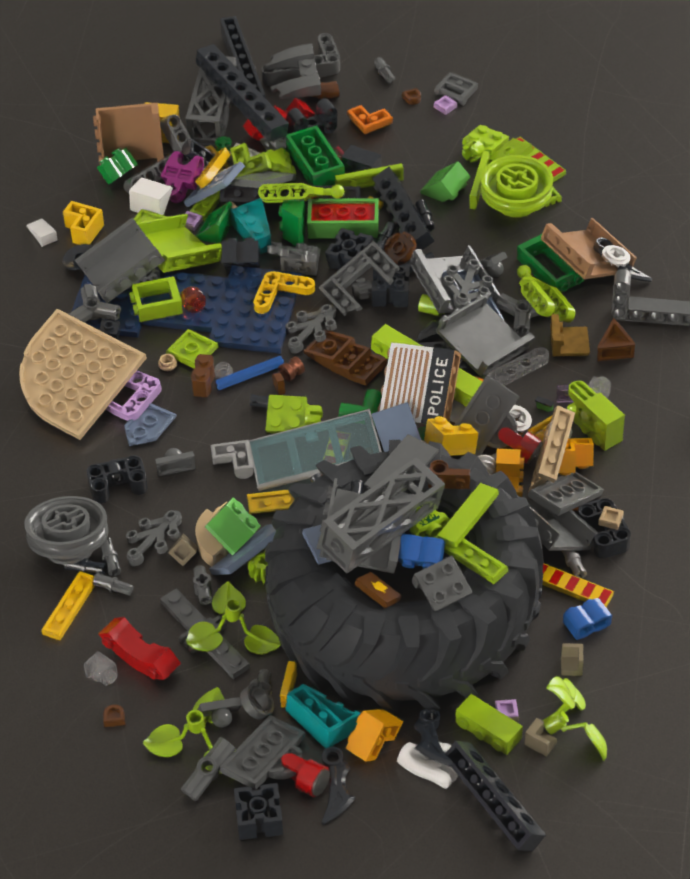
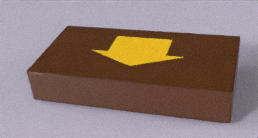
(378, 590)

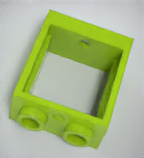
(157, 309)

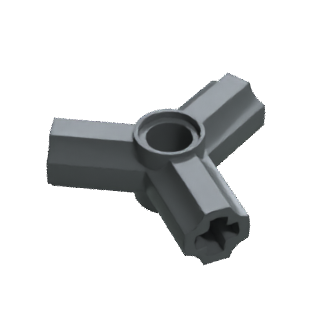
(92, 307)
(520, 310)

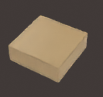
(611, 517)

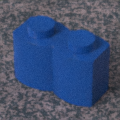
(420, 551)
(587, 618)

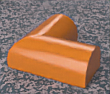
(369, 122)

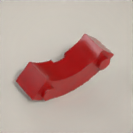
(127, 643)

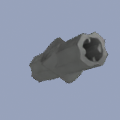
(200, 780)

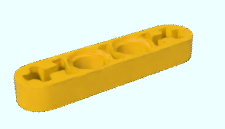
(212, 167)

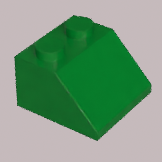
(292, 220)

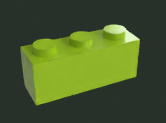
(489, 724)

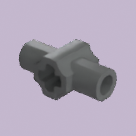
(202, 585)

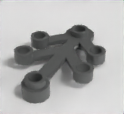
(307, 253)
(461, 298)
(326, 312)
(171, 520)

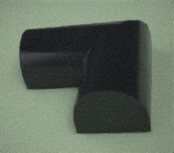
(192, 149)

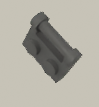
(457, 84)

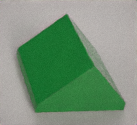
(216, 225)

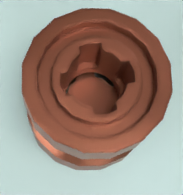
(292, 368)

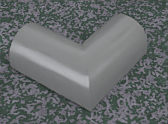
(235, 452)

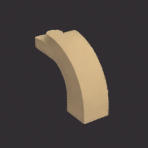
(208, 546)

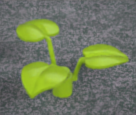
(231, 603)
(570, 697)
(166, 739)

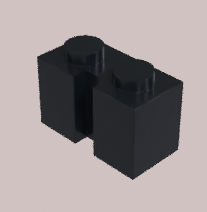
(360, 159)

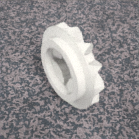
(620, 258)
(524, 420)

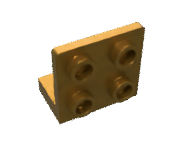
(568, 340)

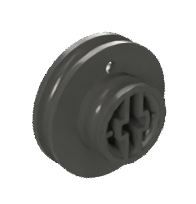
(66, 528)

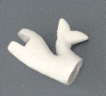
(428, 769)

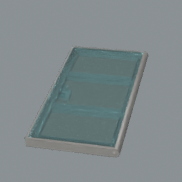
(295, 452)

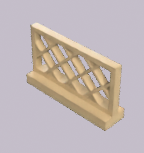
(553, 447)

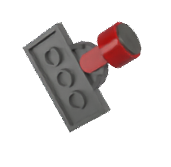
(491, 418)
(274, 754)

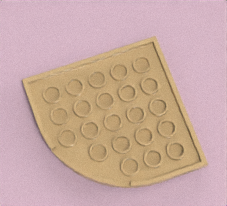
(74, 372)

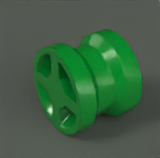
(222, 142)

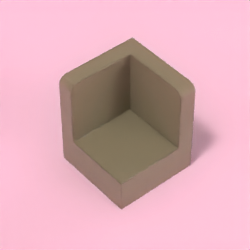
(183, 549)
(572, 659)
(539, 740)

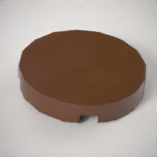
(400, 247)

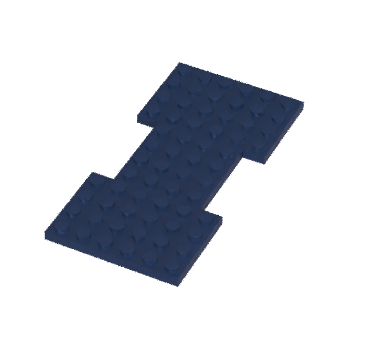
(227, 312)

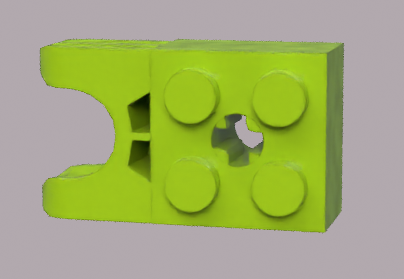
(596, 415)

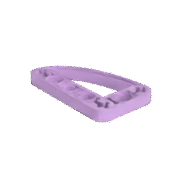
(142, 389)

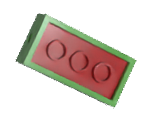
(330, 215)

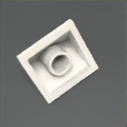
(149, 196)

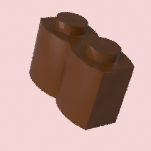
(203, 375)

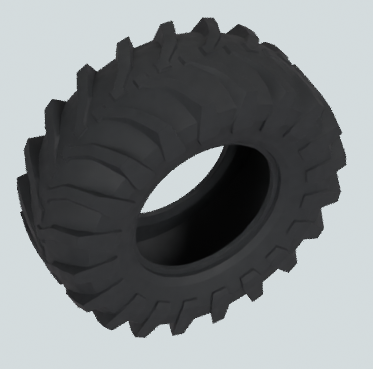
(407, 647)

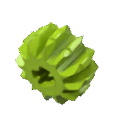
(257, 567)

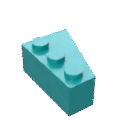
(251, 222)
(321, 717)

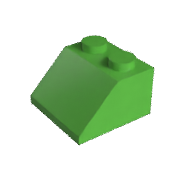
(446, 183)
(232, 526)

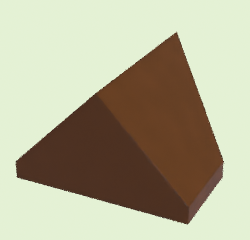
(615, 343)

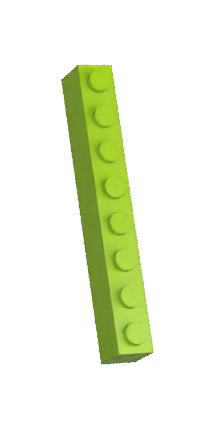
(381, 341)

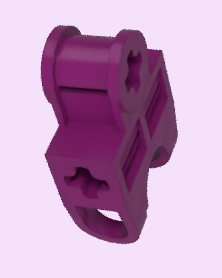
(181, 176)

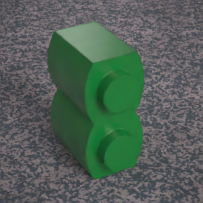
(117, 165)

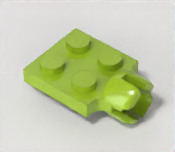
(482, 140)
(290, 413)

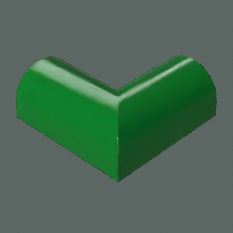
(371, 401)

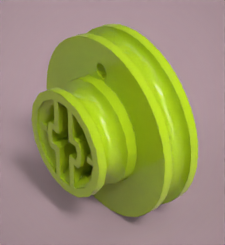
(516, 185)

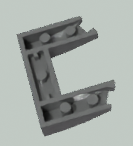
(308, 83)
(369, 257)

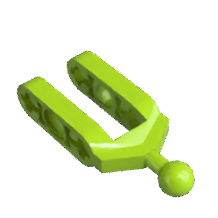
(336, 191)
(544, 292)

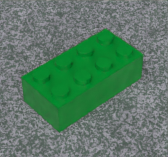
(314, 156)

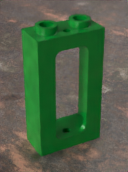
(535, 246)

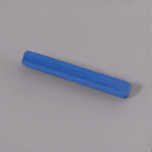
(249, 373)

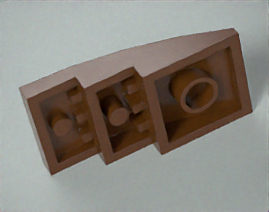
(346, 357)

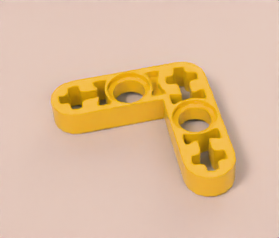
(278, 279)

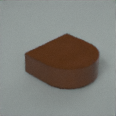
(412, 96)
(279, 383)
(113, 716)

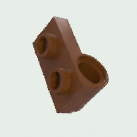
(451, 477)

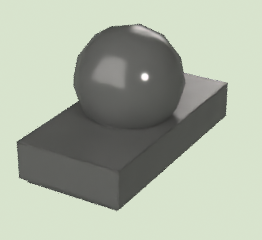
(493, 264)
(175, 462)
(220, 710)

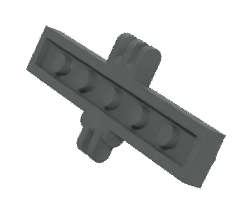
(187, 616)

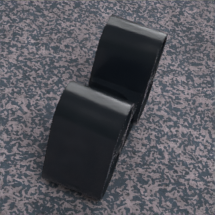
(324, 118)
(114, 473)
(610, 541)

